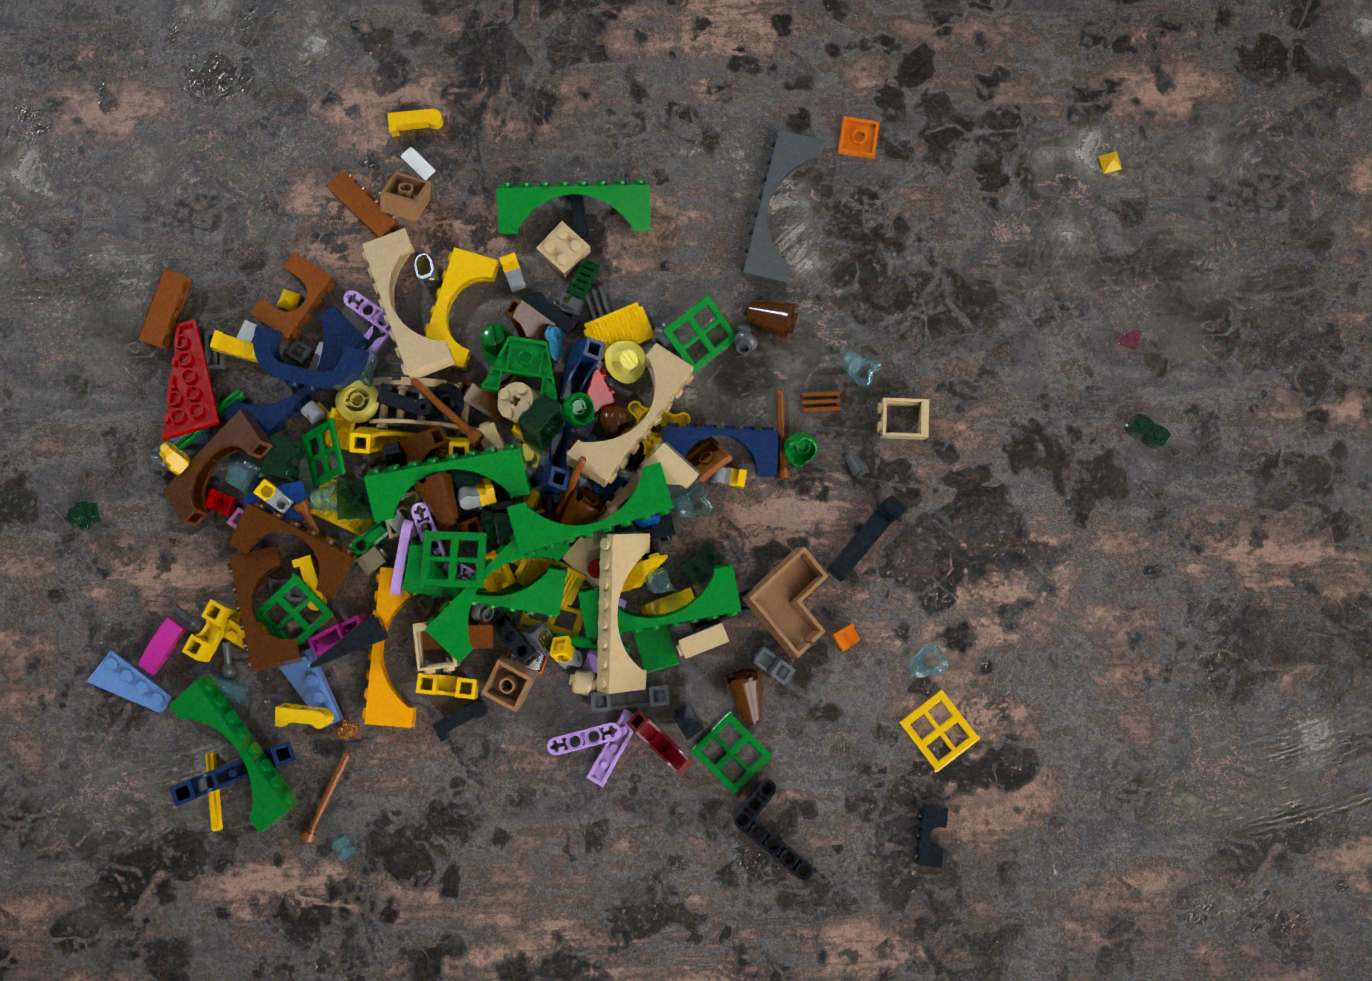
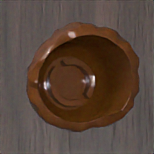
(612, 417)

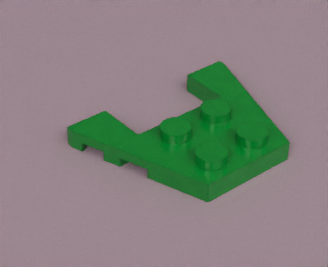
(525, 359)

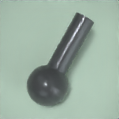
(618, 388)
(195, 625)
(227, 669)

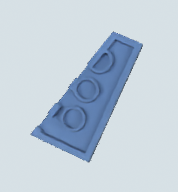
(127, 681)
(312, 684)

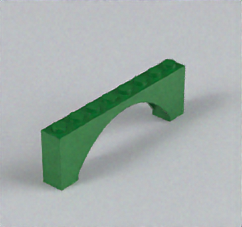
(518, 201)
(502, 465)
(535, 531)
(539, 596)
(716, 599)
(451, 625)
(270, 793)

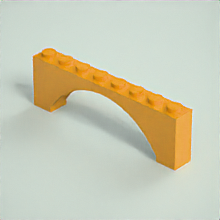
(383, 702)

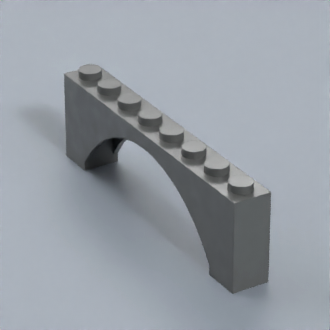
(790, 154)

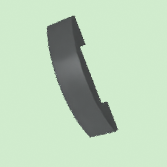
(632, 699)

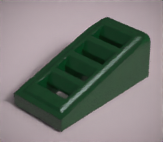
(588, 269)

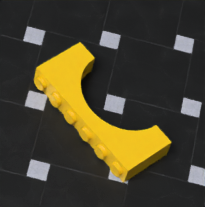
(463, 270)
(371, 440)

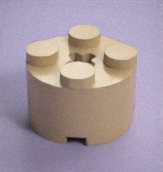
(515, 400)

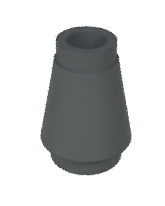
(856, 465)

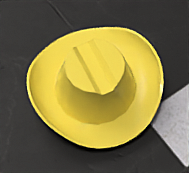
(625, 361)
(357, 402)

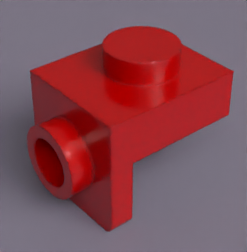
(220, 502)

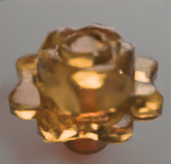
(347, 730)

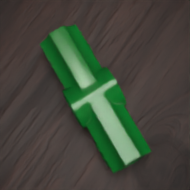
(372, 537)

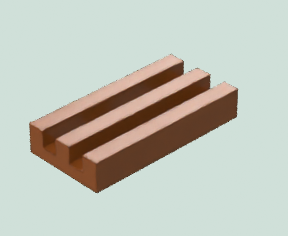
(826, 401)

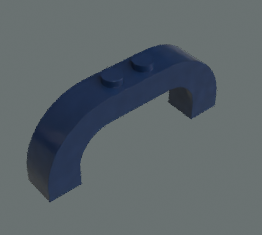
(266, 349)
(226, 775)

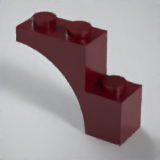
(659, 742)

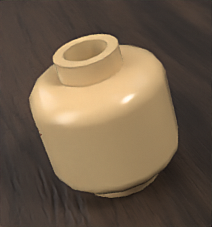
(583, 682)

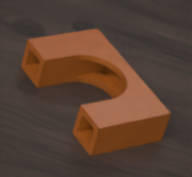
(291, 323)

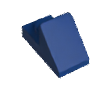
(610, 489)

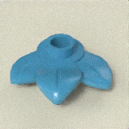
(555, 336)

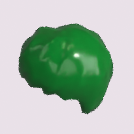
(578, 409)
(800, 448)

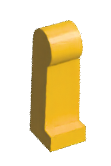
(414, 120)
(232, 346)
(310, 575)
(668, 603)
(315, 716)

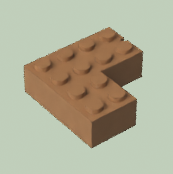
(779, 599)

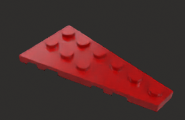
(190, 387)

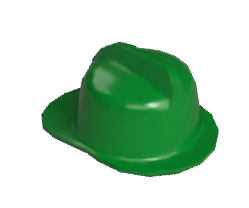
(492, 340)

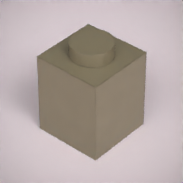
(373, 560)

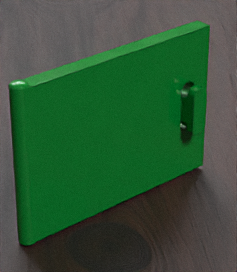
(655, 649)

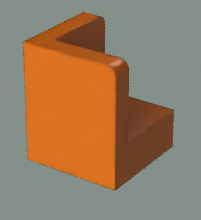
(846, 637)

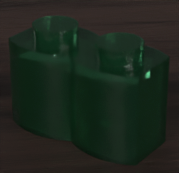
(1150, 434)

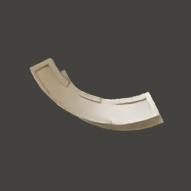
(403, 385)

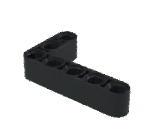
(867, 535)
(767, 834)

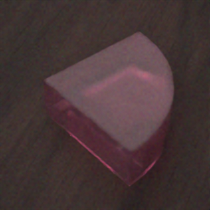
(1130, 339)

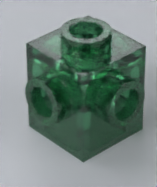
(83, 515)

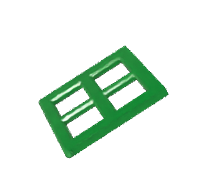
(700, 333)
(318, 432)
(453, 559)
(294, 612)
(731, 753)

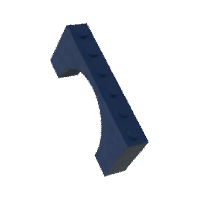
(759, 443)

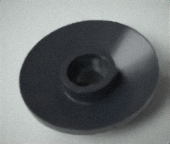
(445, 393)

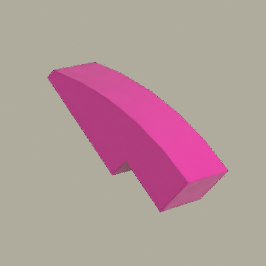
(327, 638)
(162, 645)

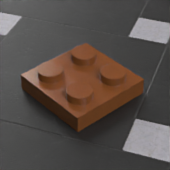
(708, 458)

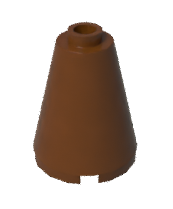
(773, 317)
(439, 497)
(582, 508)
(746, 693)

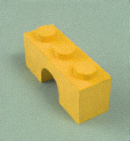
(204, 644)
(448, 685)

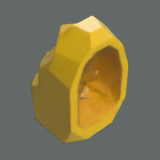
(174, 458)

